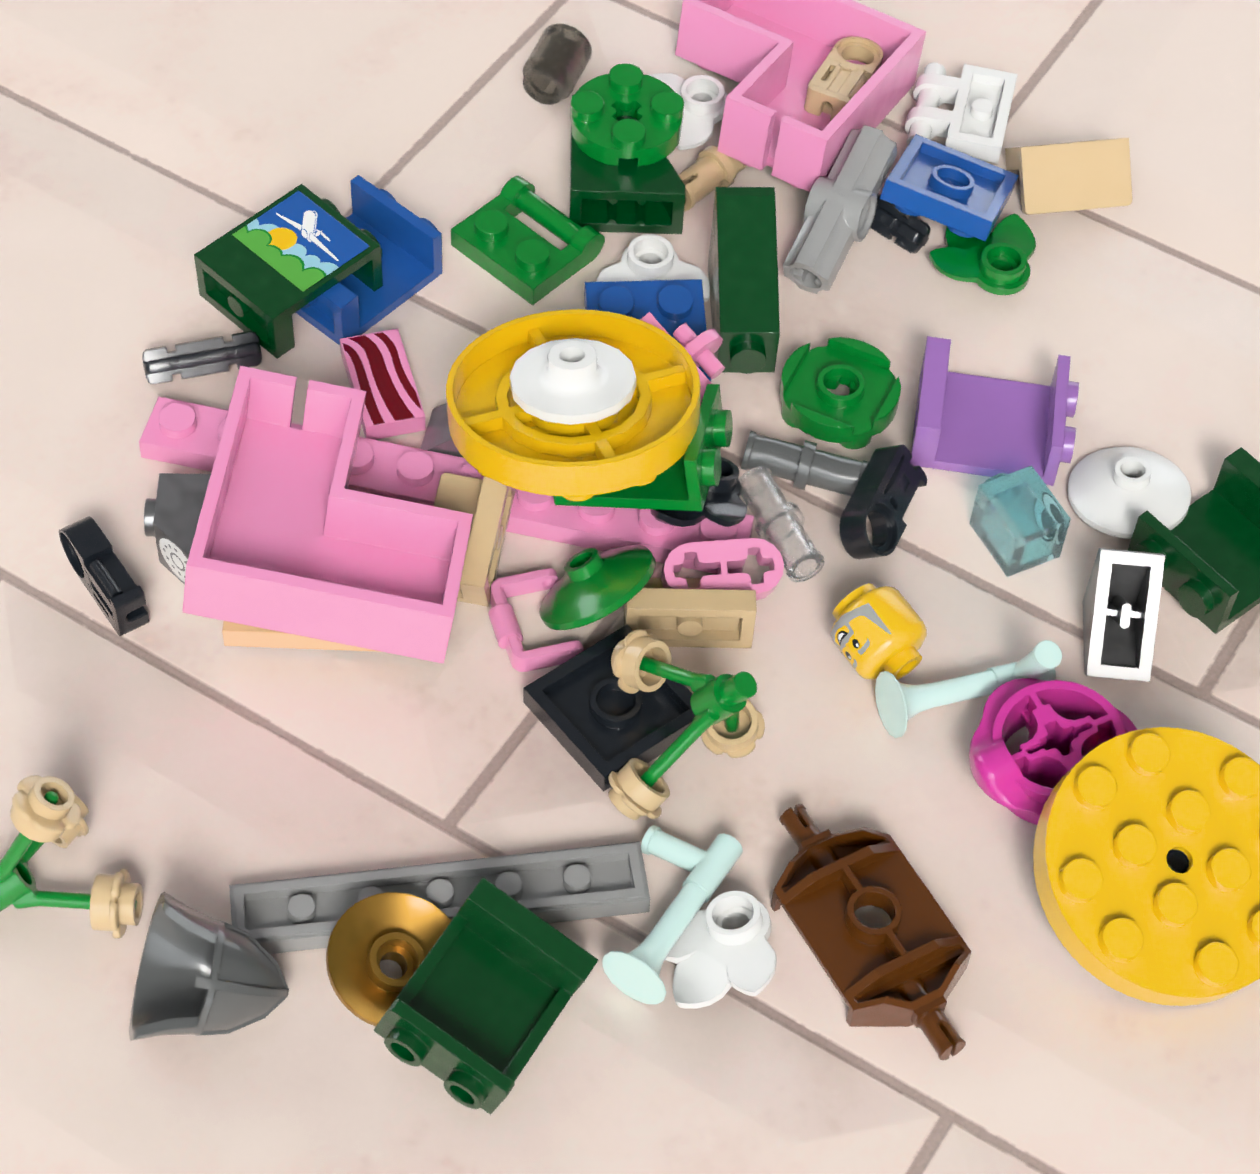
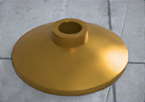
(377, 930)

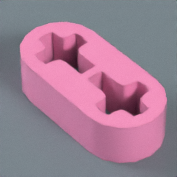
(721, 556)

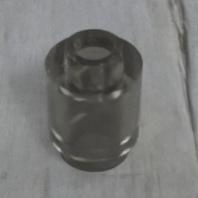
(556, 64)

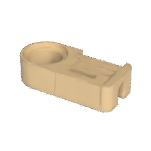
(840, 79)

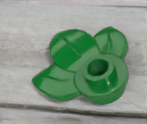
(994, 265)

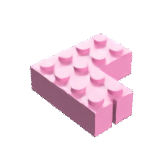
(773, 56)
(301, 551)

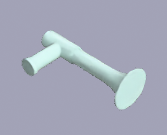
(901, 701)
(639, 970)

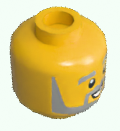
(878, 631)

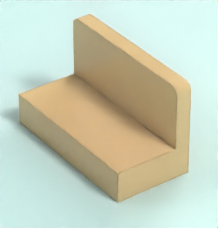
(1072, 175)
(491, 509)
(694, 615)

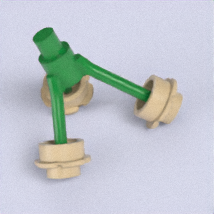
(721, 718)
(51, 812)

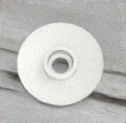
(1124, 482)

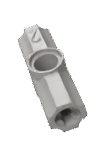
(840, 209)

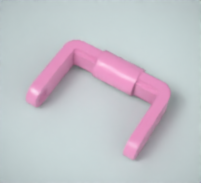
(507, 627)

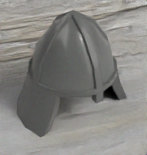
(201, 976)

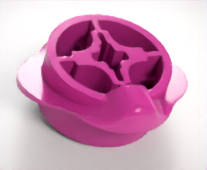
(1063, 727)

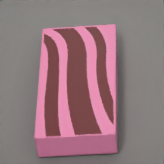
(381, 368)

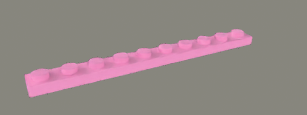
(191, 435)

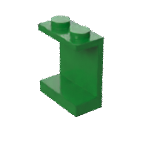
(688, 480)

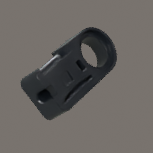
(883, 497)
(104, 575)

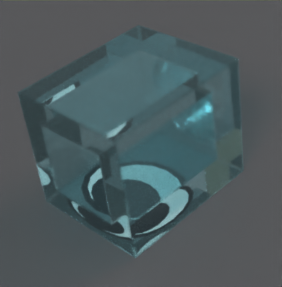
(1019, 520)

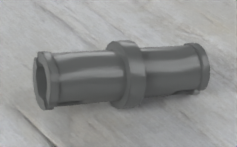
(803, 464)

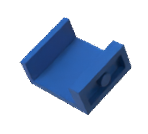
(409, 263)

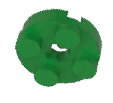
(631, 94)
(833, 417)

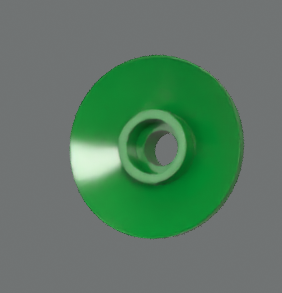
(596, 585)

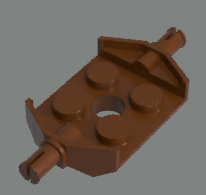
(884, 973)

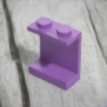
(991, 422)

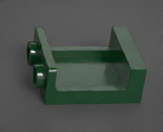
(484, 997)

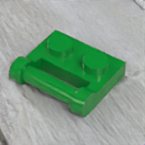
(515, 251)

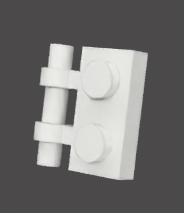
(979, 113)

